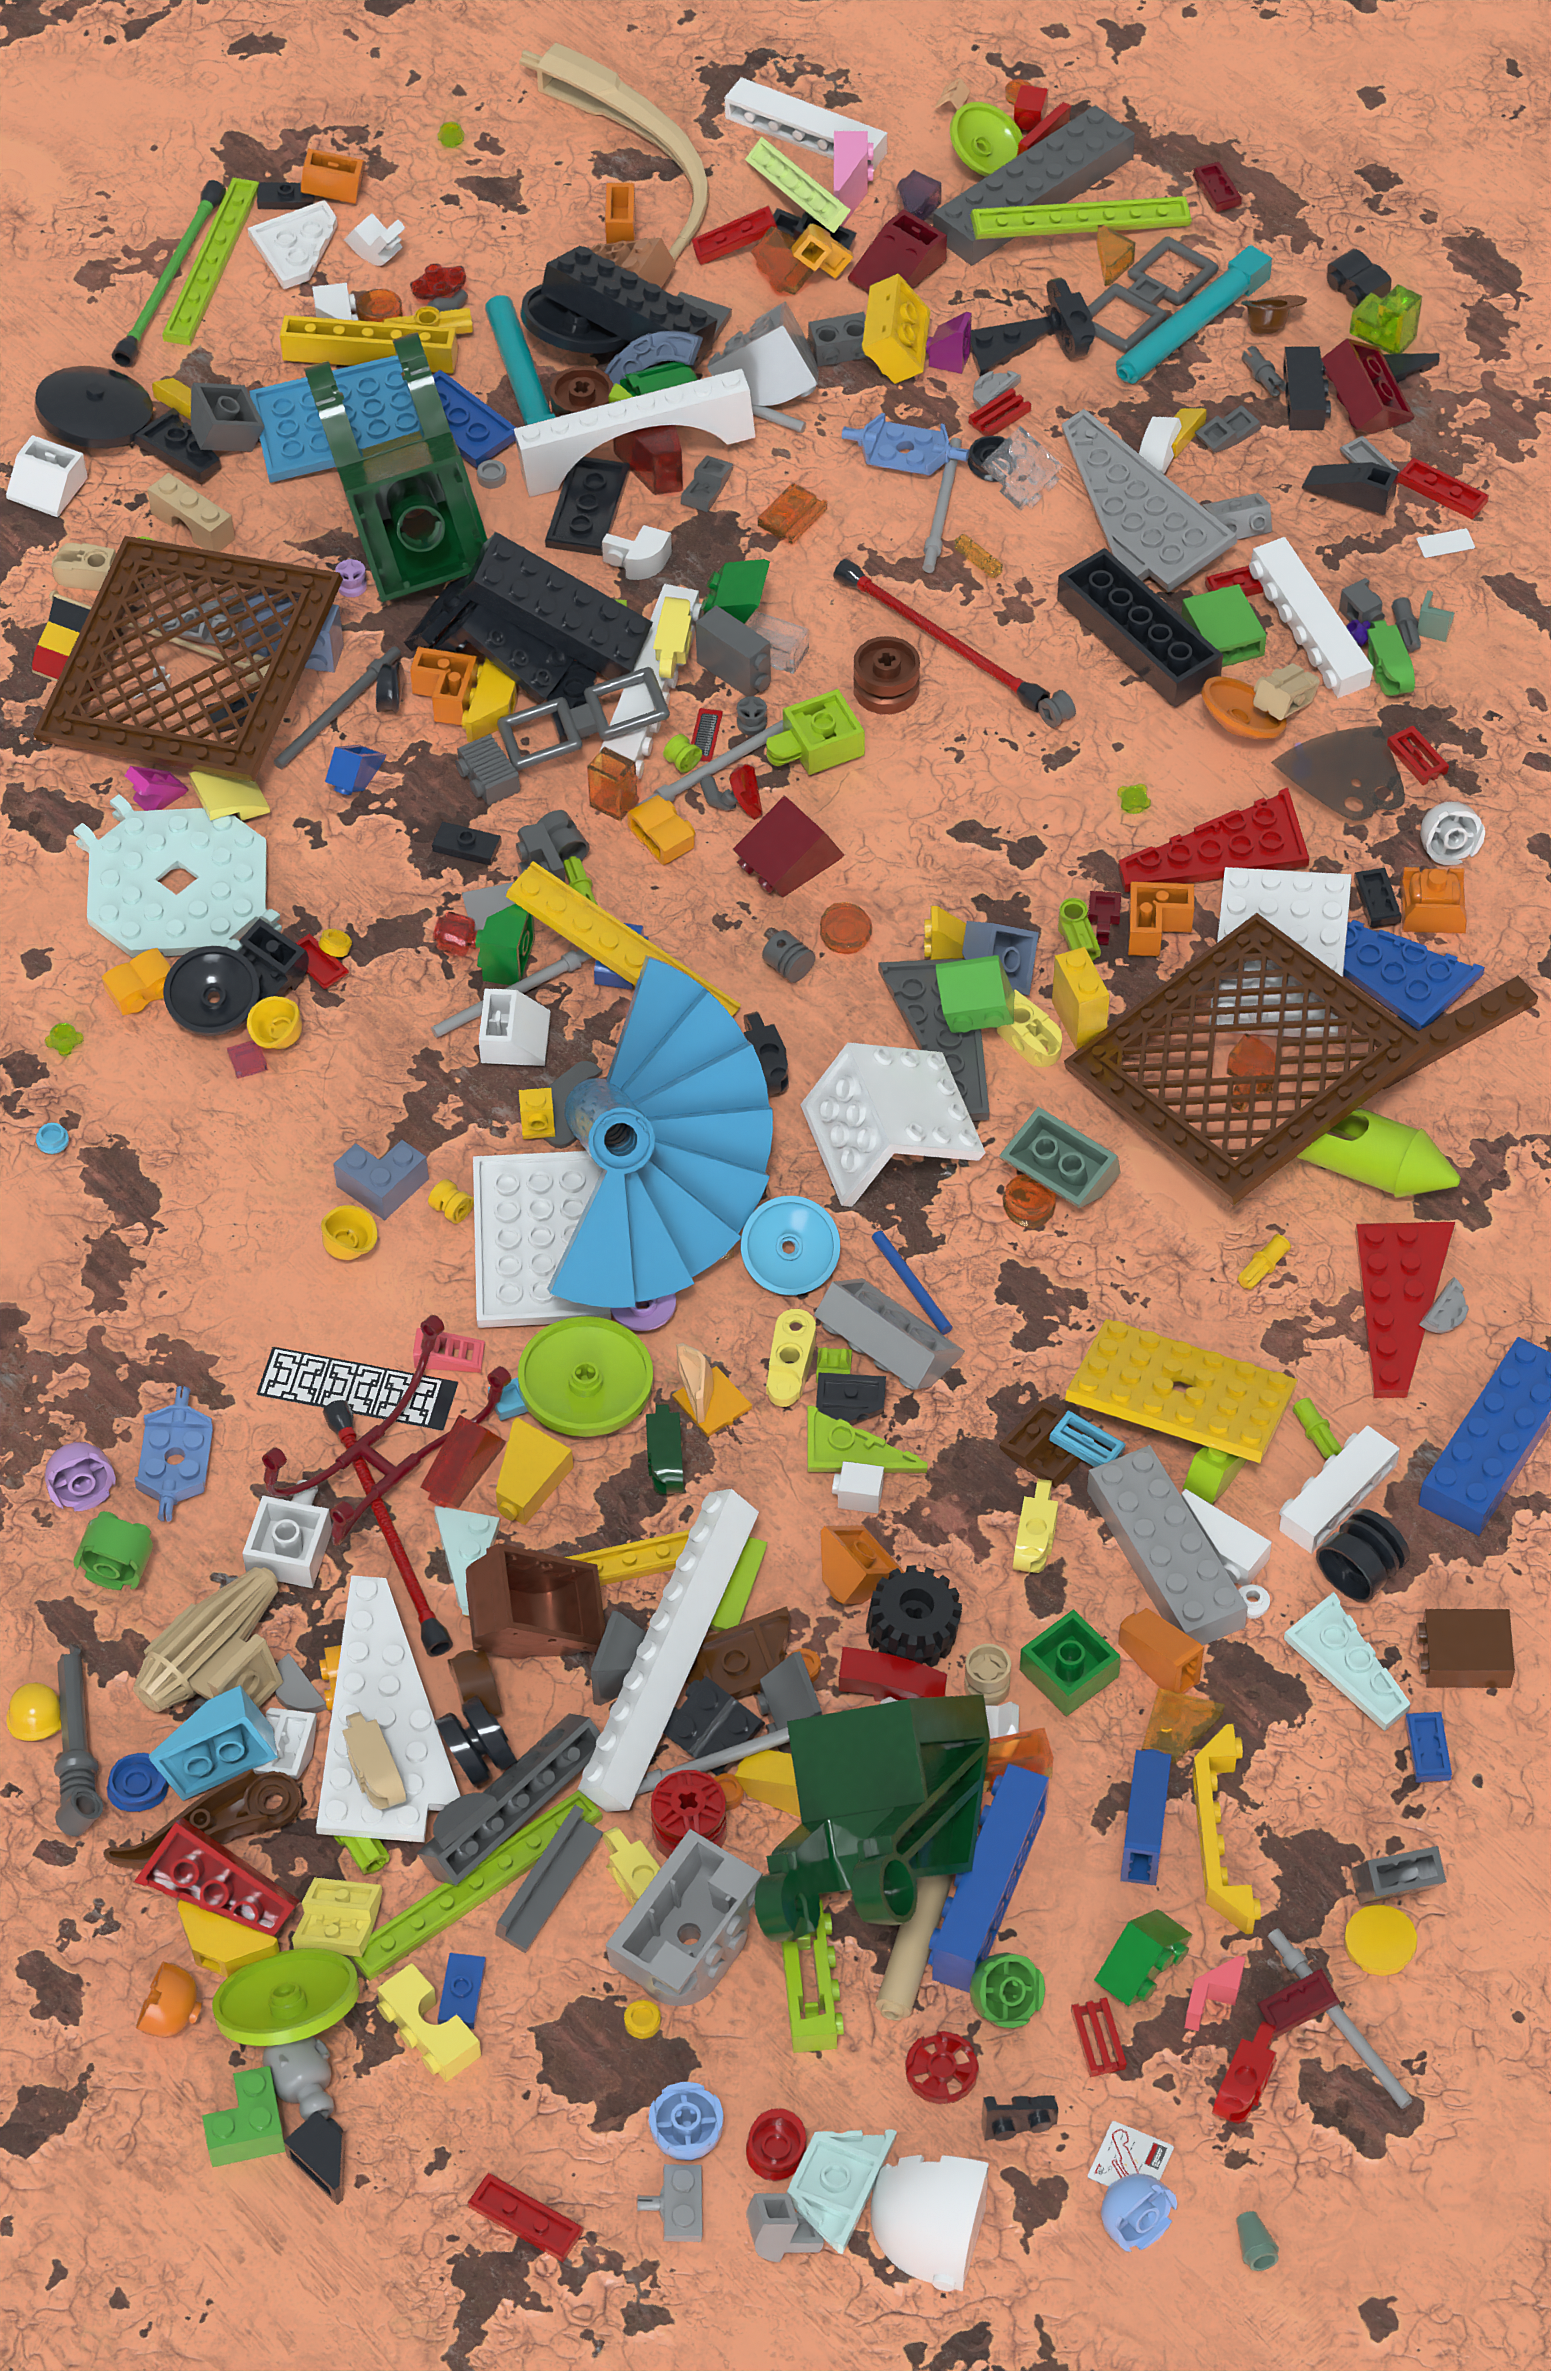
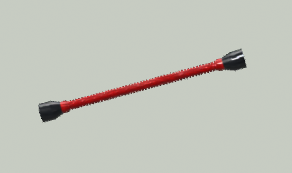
(852, 576)
(433, 1633)

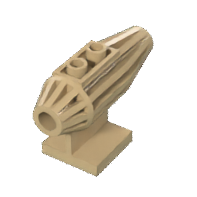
(208, 1648)

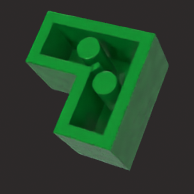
(1141, 1952)

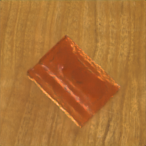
(792, 513)

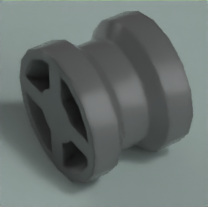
(1056, 708)
(751, 715)

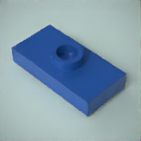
(1428, 1747)
(462, 1988)

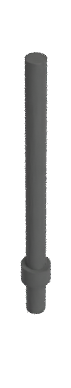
(336, 708)

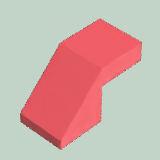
(1218, 1985)

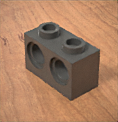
(837, 338)

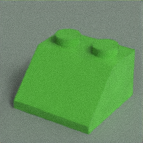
(975, 994)

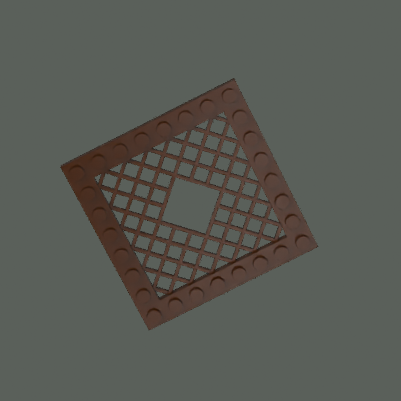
(132, 563)
(1251, 941)

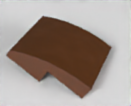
(1031, 1448)

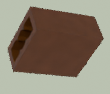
(1466, 1648)

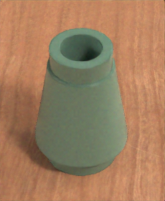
(1256, 2242)

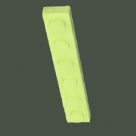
(798, 185)

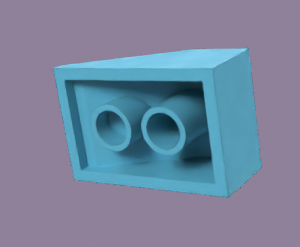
(215, 1744)

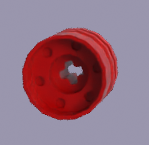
(684, 1803)

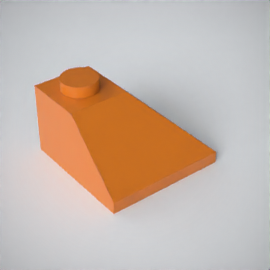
(853, 1563)

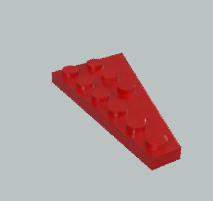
(1254, 838)
(1398, 1285)

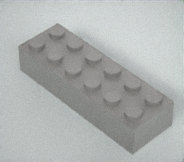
(1166, 1546)

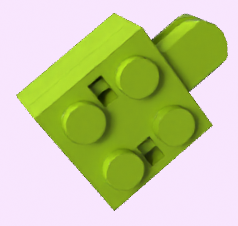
(818, 733)

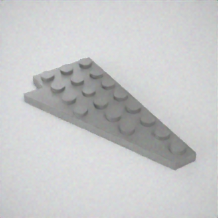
(1142, 512)

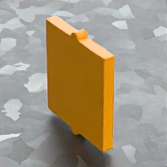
(724, 1407)

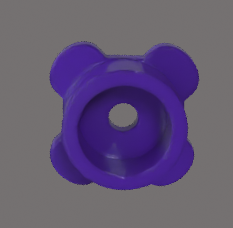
(1359, 631)

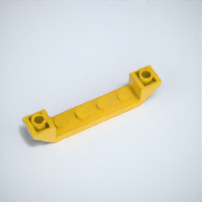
(1233, 1901)

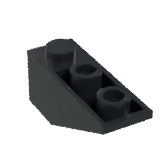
(1357, 484)

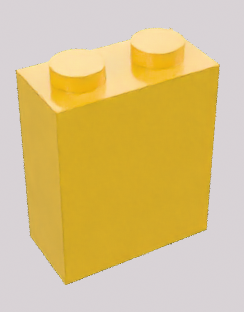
(1079, 996)

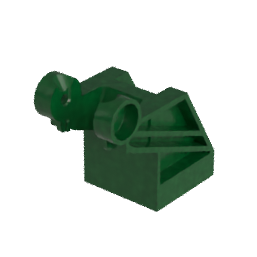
(403, 476)
(881, 1803)

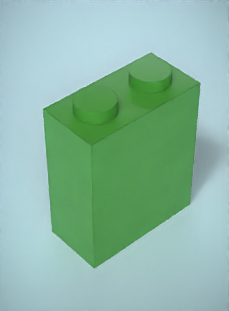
(1227, 623)

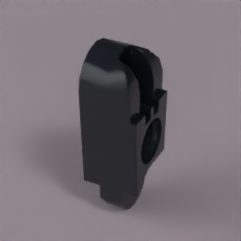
(1069, 319)
(769, 1050)

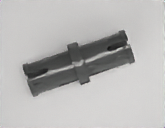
(1263, 371)

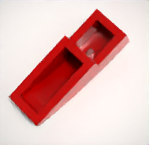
(888, 1676)

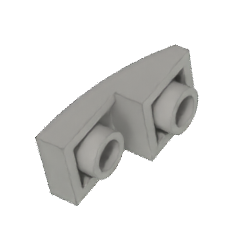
(201, 633)

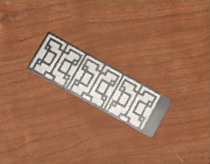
(365, 1387)

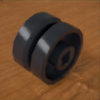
(477, 1740)

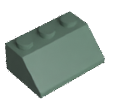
(1062, 1159)

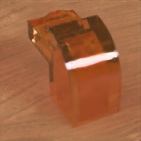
(1251, 1058)

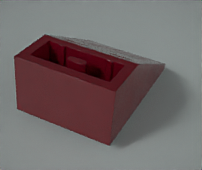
(902, 247)

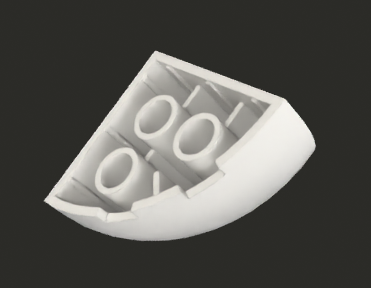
(930, 2216)

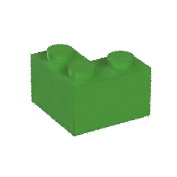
(250, 2129)

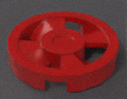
(941, 2067)

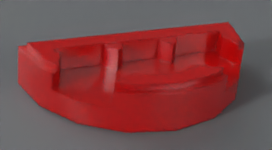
(746, 790)

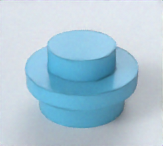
(52, 1138)

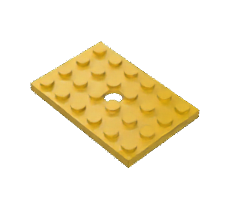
(1227, 1409)

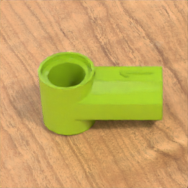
(1077, 931)
(366, 1852)

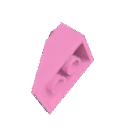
(852, 167)

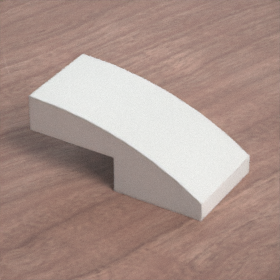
(1158, 441)

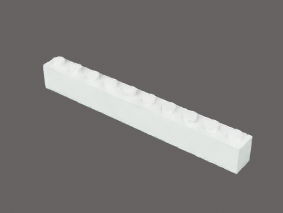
(668, 1651)

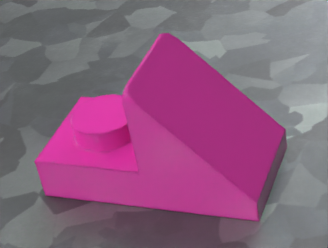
(154, 787)

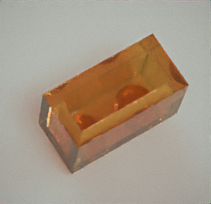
(776, 260)
(612, 784)
(1023, 1749)

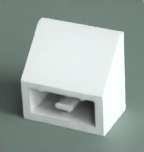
(46, 476)
(513, 1029)

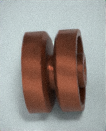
(579, 390)
(886, 675)

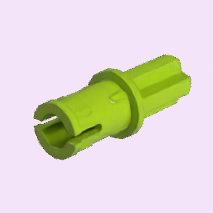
(577, 878)
(1316, 1427)

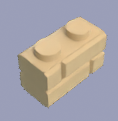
(1285, 691)

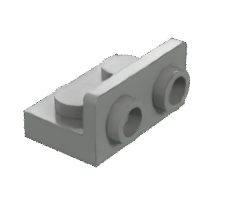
(1243, 515)

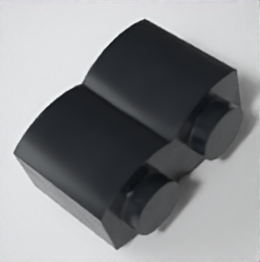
(1358, 277)

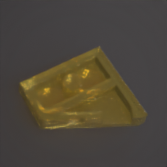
(1179, 1722)

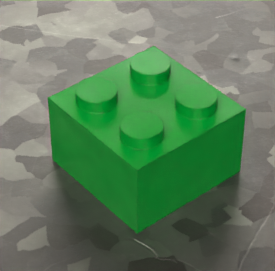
(1069, 1662)

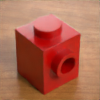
(1030, 106)

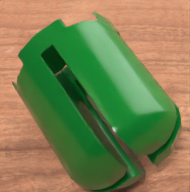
(658, 378)

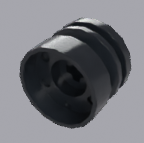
(1362, 1555)

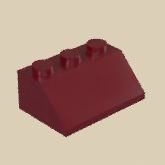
(1366, 386)

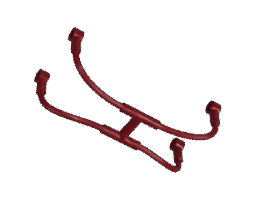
(343, 1513)

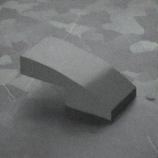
(1229, 431)
(707, 484)

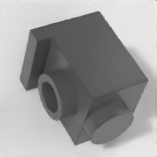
(1360, 603)

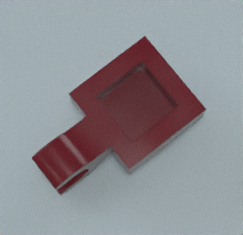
(1104, 910)

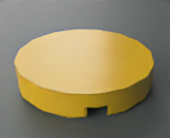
(1380, 1940)

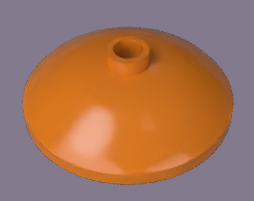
(1233, 708)

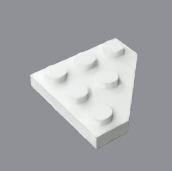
(295, 242)

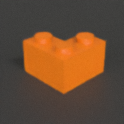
(446, 679)
(1157, 909)

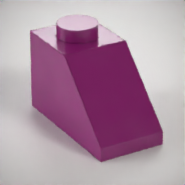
(951, 344)

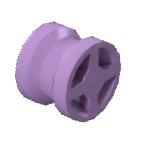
(353, 577)

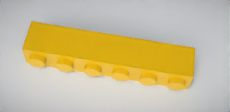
(361, 341)

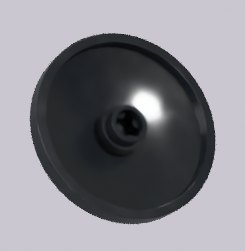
(564, 327)
(92, 406)

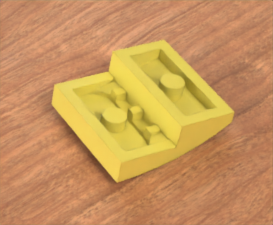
(228, 795)
(338, 1916)

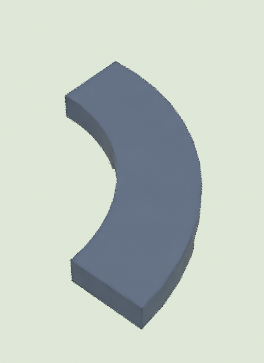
(652, 350)

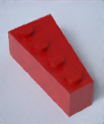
(215, 1879)

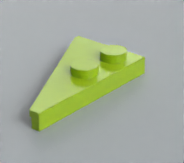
(837, 1441)

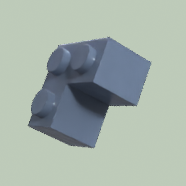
(384, 1182)

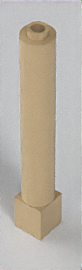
(912, 1950)

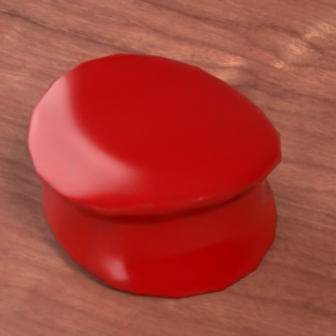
(776, 2144)

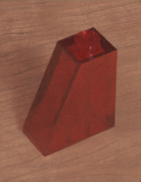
(461, 1462)

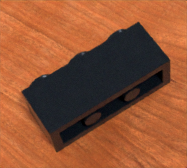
(1305, 388)

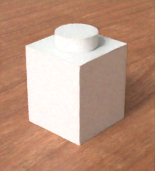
(859, 1487)

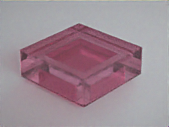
(246, 1059)

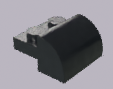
(275, 958)

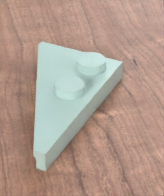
(465, 1540)

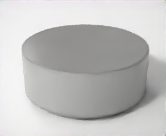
(491, 474)

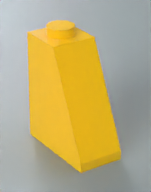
(530, 1471)
(770, 1779)

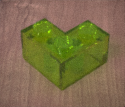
(1388, 321)

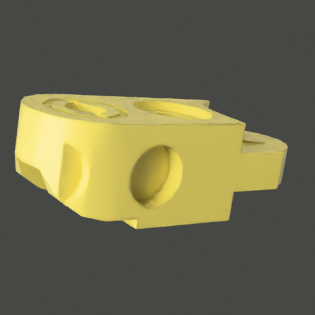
(673, 635)
(1032, 1033)
(784, 1379)
(1036, 1529)
(629, 1864)

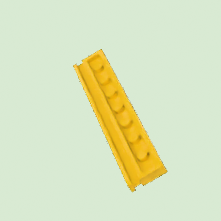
(594, 928)

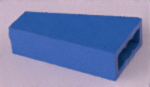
(1145, 1817)

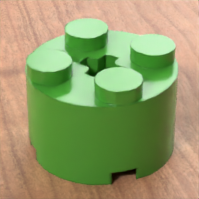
(114, 1551)

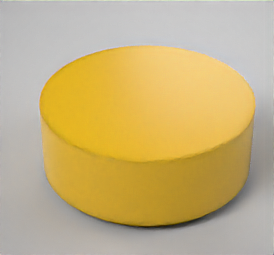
(335, 942)
(642, 2019)

